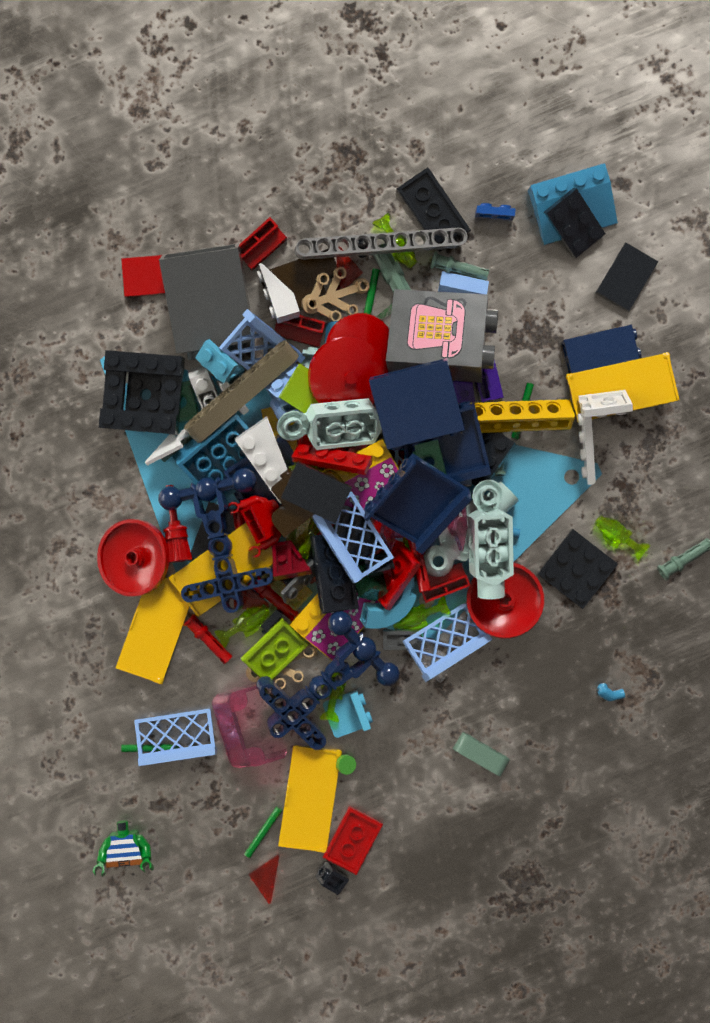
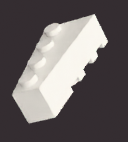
(263, 452)

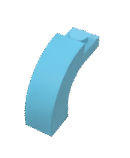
(376, 616)

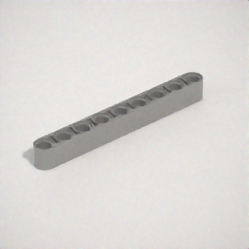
(389, 239)

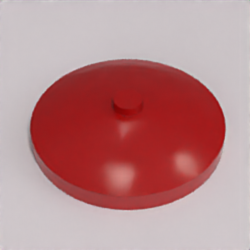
(366, 328)
(343, 370)
(133, 557)
(513, 613)

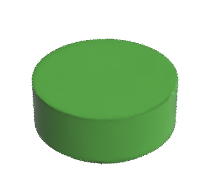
(346, 764)

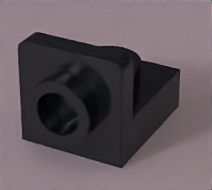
(384, 569)
(271, 621)
(331, 878)

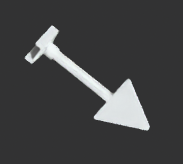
(172, 442)

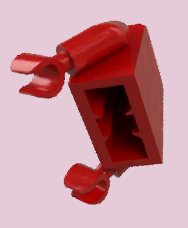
(258, 516)

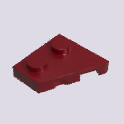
(288, 561)

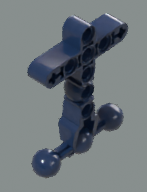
(207, 490)
(363, 649)

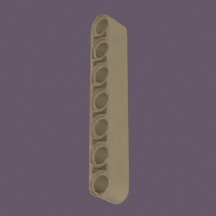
(241, 391)

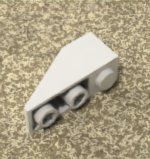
(281, 297)
(202, 385)

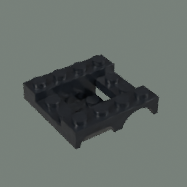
(145, 371)

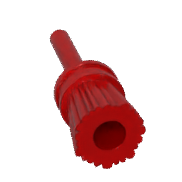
(176, 539)

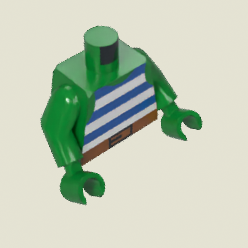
(124, 849)

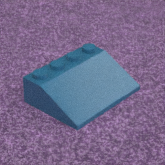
(592, 185)
(214, 453)

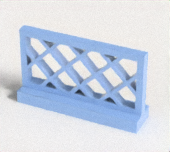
(262, 330)
(341, 551)
(450, 658)
(180, 753)

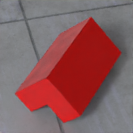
(261, 243)
(302, 330)
(446, 584)

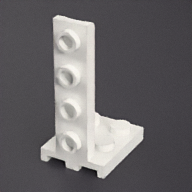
(600, 406)

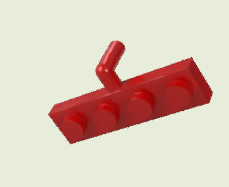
(332, 459)

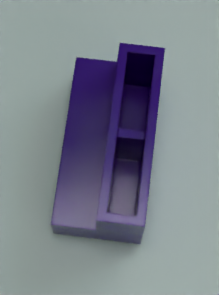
(490, 388)

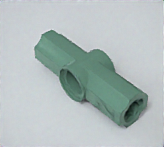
(391, 271)

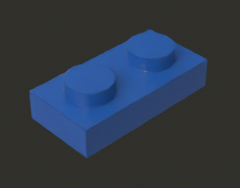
(502, 212)

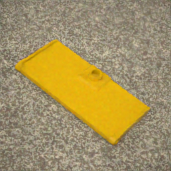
(646, 381)
(202, 567)
(154, 633)
(309, 799)

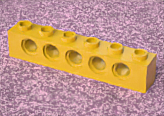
(525, 415)

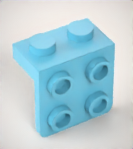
(218, 362)
(350, 714)

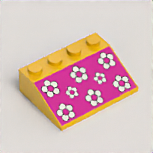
(366, 486)
(314, 626)

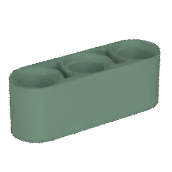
(481, 754)

